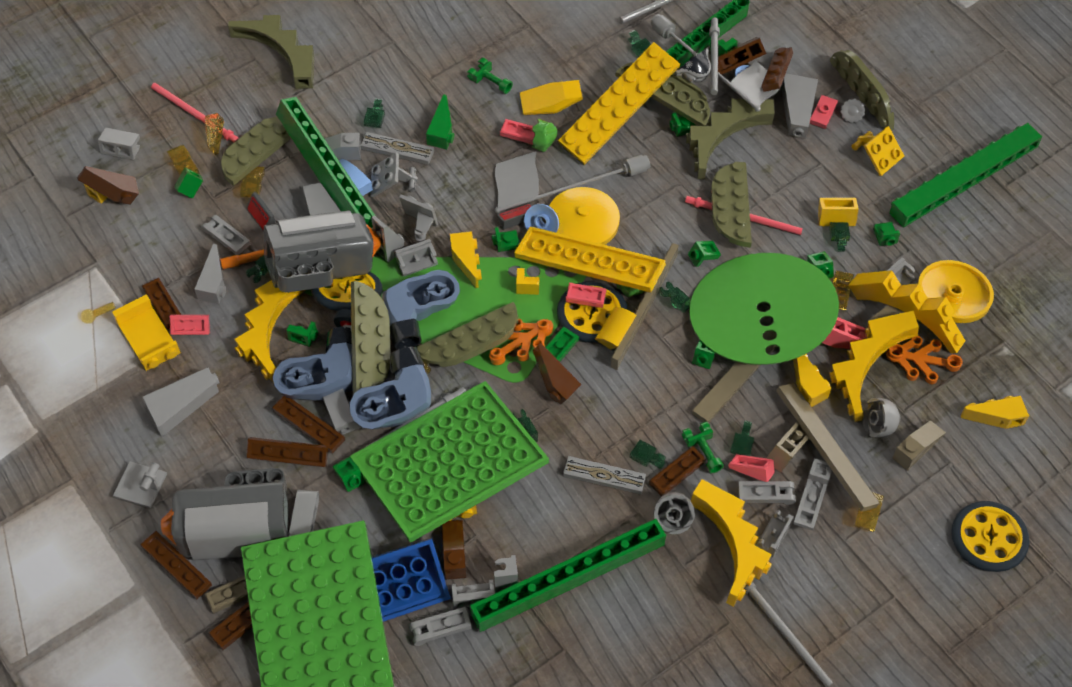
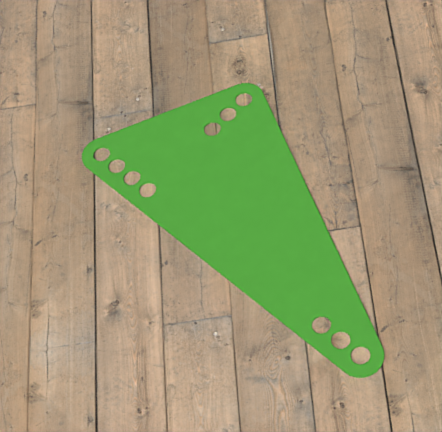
(494, 292)

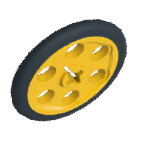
(338, 287)
(585, 332)
(989, 561)

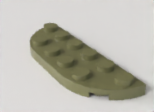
(864, 85)
(680, 97)
(253, 149)
(731, 204)
(369, 337)
(471, 338)

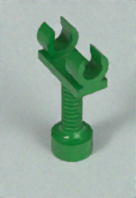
(485, 67)
(714, 464)

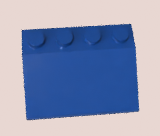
(409, 579)

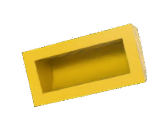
(837, 211)
(615, 327)

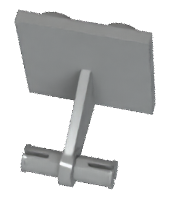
(387, 174)
(423, 212)
(140, 484)

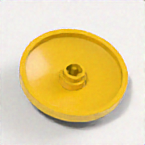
(586, 214)
(962, 285)

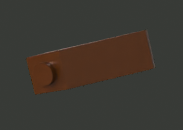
(740, 55)
(110, 184)
(556, 377)
(454, 550)

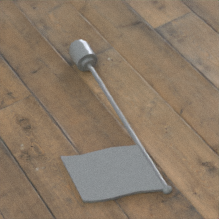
(746, 83)
(519, 180)

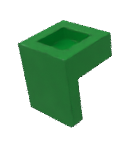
(724, 46)
(188, 182)

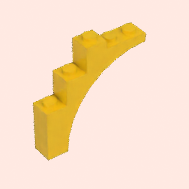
(932, 312)
(260, 322)
(880, 336)
(740, 535)

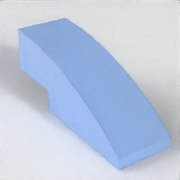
(360, 180)

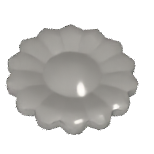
(852, 110)

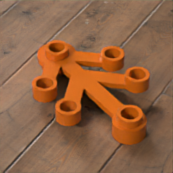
(541, 328)
(920, 358)

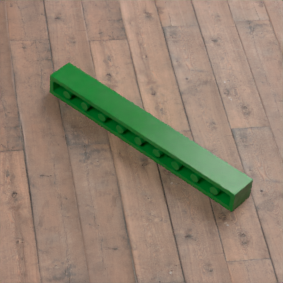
(322, 159)
(964, 174)
(567, 575)

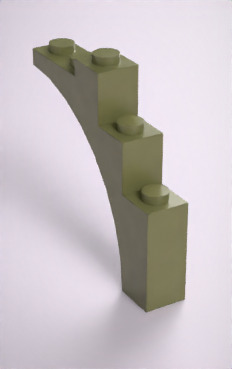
(285, 42)
(739, 115)

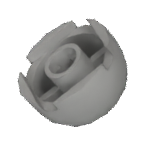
(880, 417)
(674, 512)

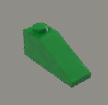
(440, 129)

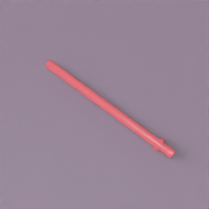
(228, 134)
(754, 218)

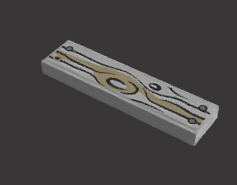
(389, 146)
(604, 475)

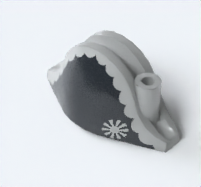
(696, 68)

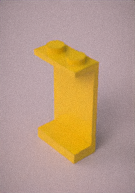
(146, 332)

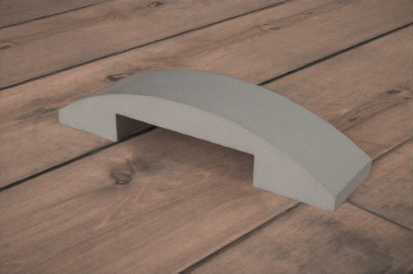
(813, 495)

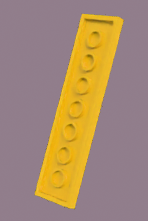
(619, 103)
(590, 259)

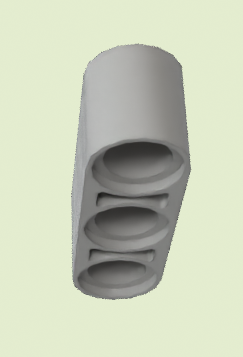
(304, 512)

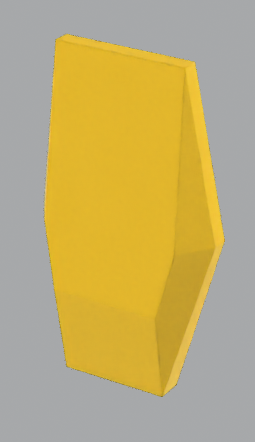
(550, 97)

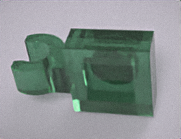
(639, 45)
(375, 116)
(840, 233)
(258, 270)
(678, 297)
(528, 425)
(742, 442)
(646, 453)

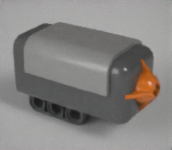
(317, 249)
(225, 518)

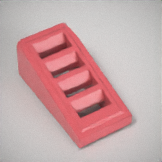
(753, 466)

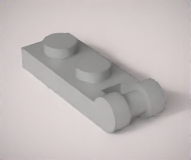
(226, 235)
(766, 492)
(440, 626)

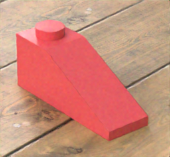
(844, 333)

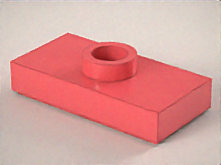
(823, 111)
(517, 131)
(586, 295)
(189, 325)

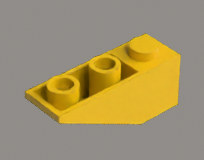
(463, 254)
(810, 382)
(1001, 413)

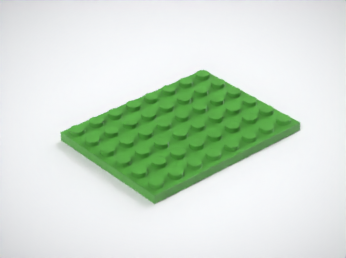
(448, 460)
(317, 610)

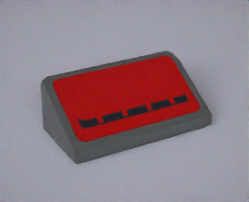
(260, 211)
(514, 216)

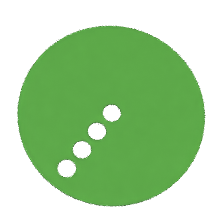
(800, 301)

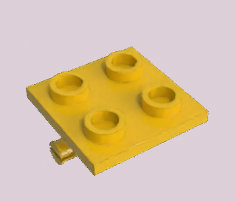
(882, 149)

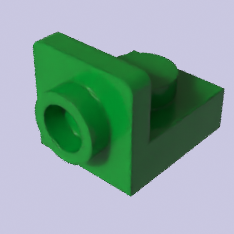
(680, 125)
(886, 234)
(505, 240)
(703, 251)
(823, 262)
(301, 335)
(703, 356)
(349, 474)

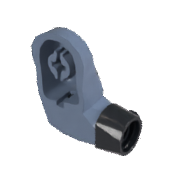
(416, 300)
(321, 373)
(397, 399)

